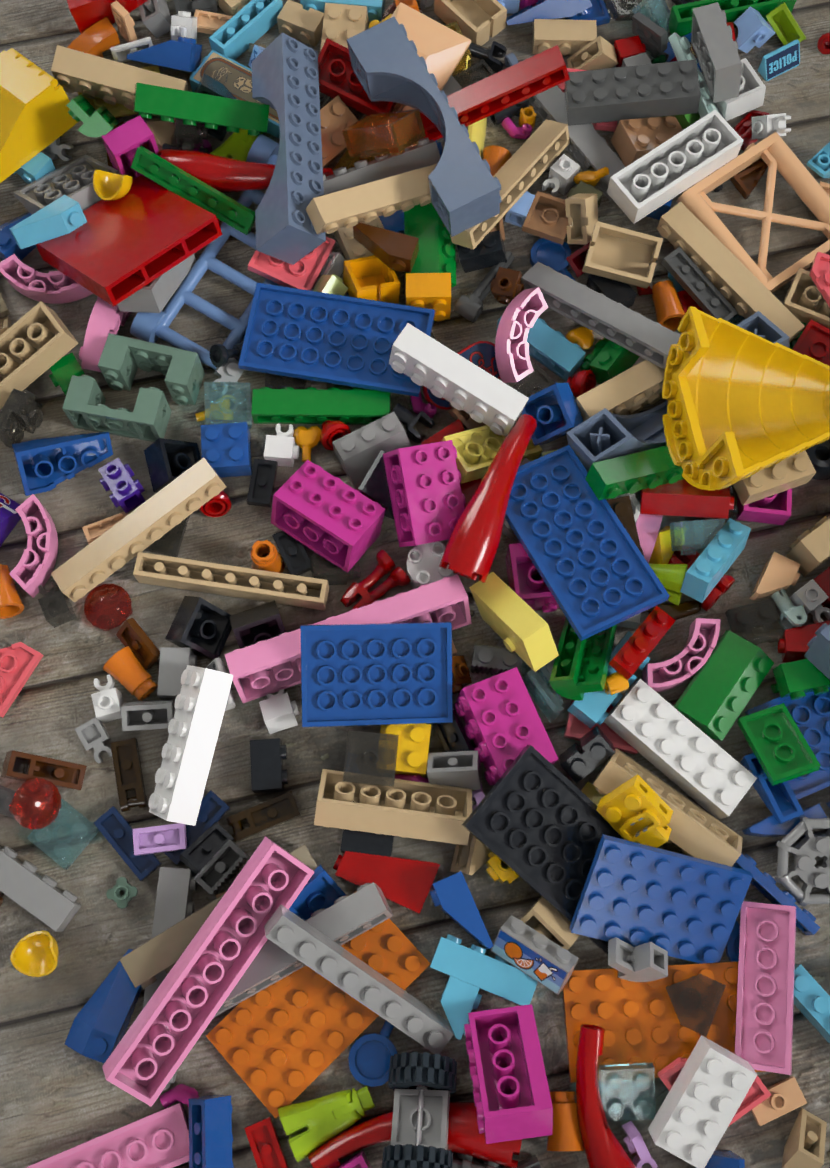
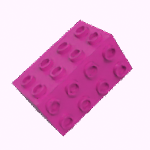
(424, 492)
(327, 515)
(502, 722)

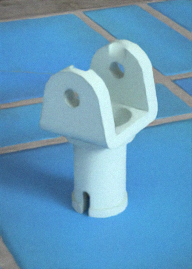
(790, 615)

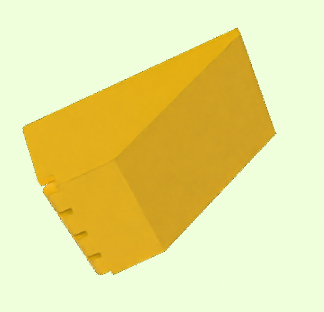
(30, 111)

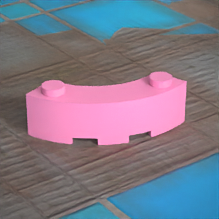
(39, 286)
(102, 321)
(512, 334)
(42, 547)
(677, 670)

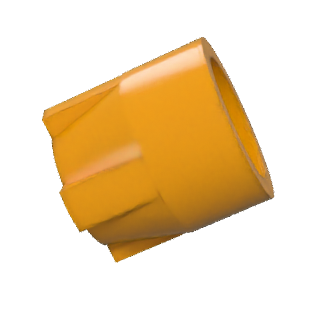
(527, 116)
(615, 683)

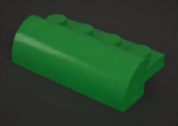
(95, 122)
(581, 664)

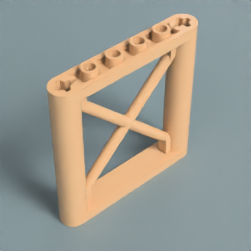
(777, 157)

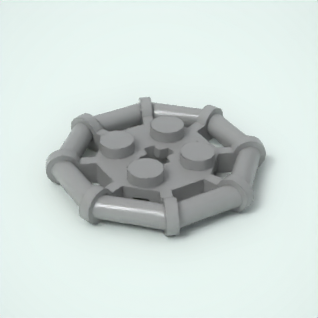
(804, 861)

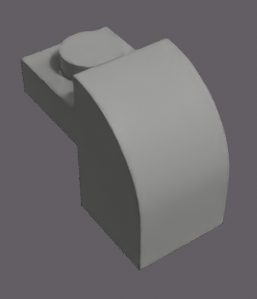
(637, 963)

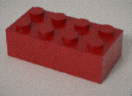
(339, 79)

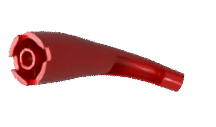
(222, 172)
(481, 523)
(462, 1138)
(599, 1142)

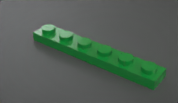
(193, 190)

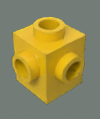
(497, 872)

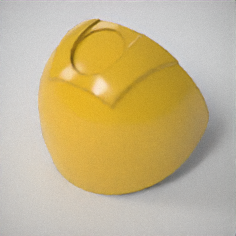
(111, 185)
(36, 954)

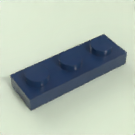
(210, 811)
(120, 836)

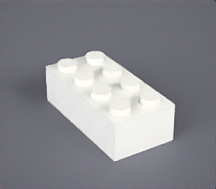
(702, 1103)

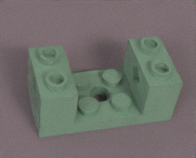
(124, 356)
(87, 411)

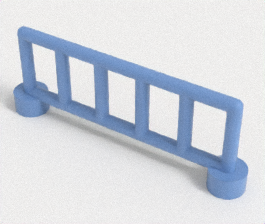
(156, 325)

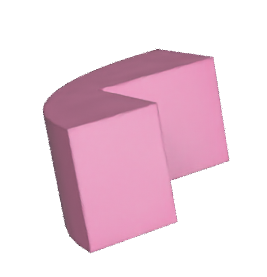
(648, 530)

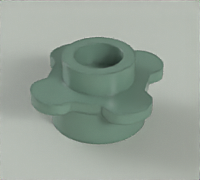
(129, 892)

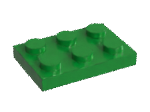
(778, 744)

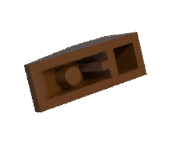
(391, 247)
(25, 766)

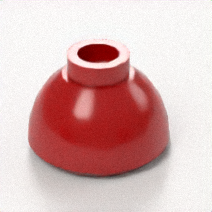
(582, 382)
(332, 431)
(217, 506)

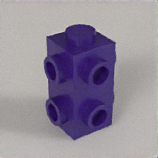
(118, 480)

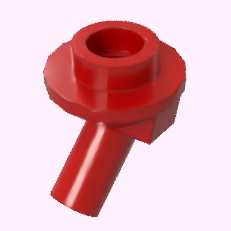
(824, 43)

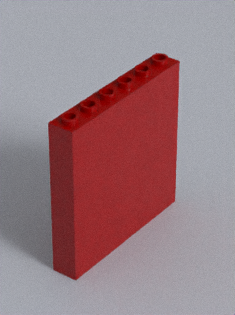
(131, 240)

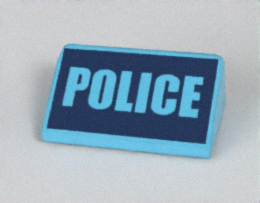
(780, 60)

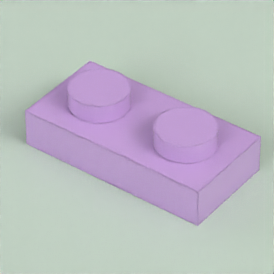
(159, 839)

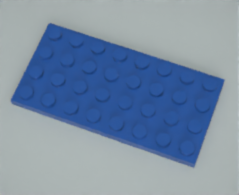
(329, 338)
(579, 545)

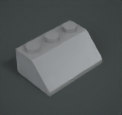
(361, 447)

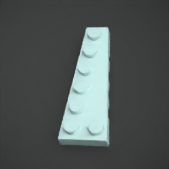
(682, 52)

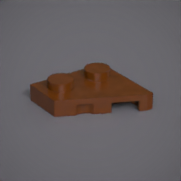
(749, 177)

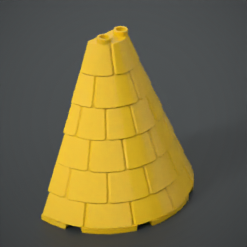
(739, 402)

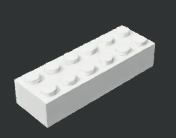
(674, 166)
(456, 380)
(190, 745)
(680, 750)

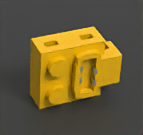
(637, 813)

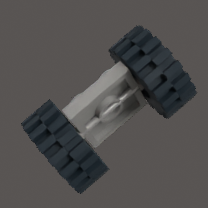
(420, 1110)

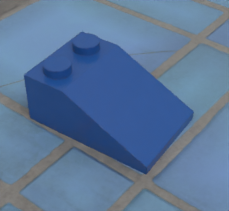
(175, 54)
(459, 905)

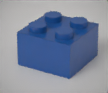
(554, 413)
(227, 448)

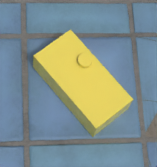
(514, 622)

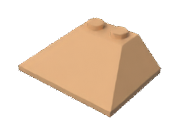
(436, 43)

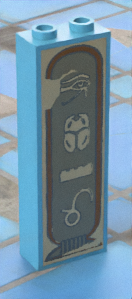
(236, 79)

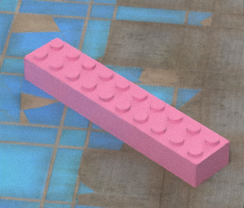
(277, 661)
(205, 973)

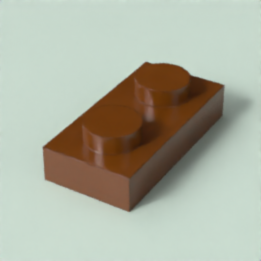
(142, 647)

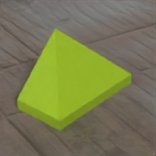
(785, 24)

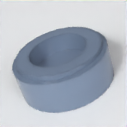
(510, 60)

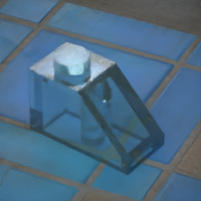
(656, 10)
(693, 535)

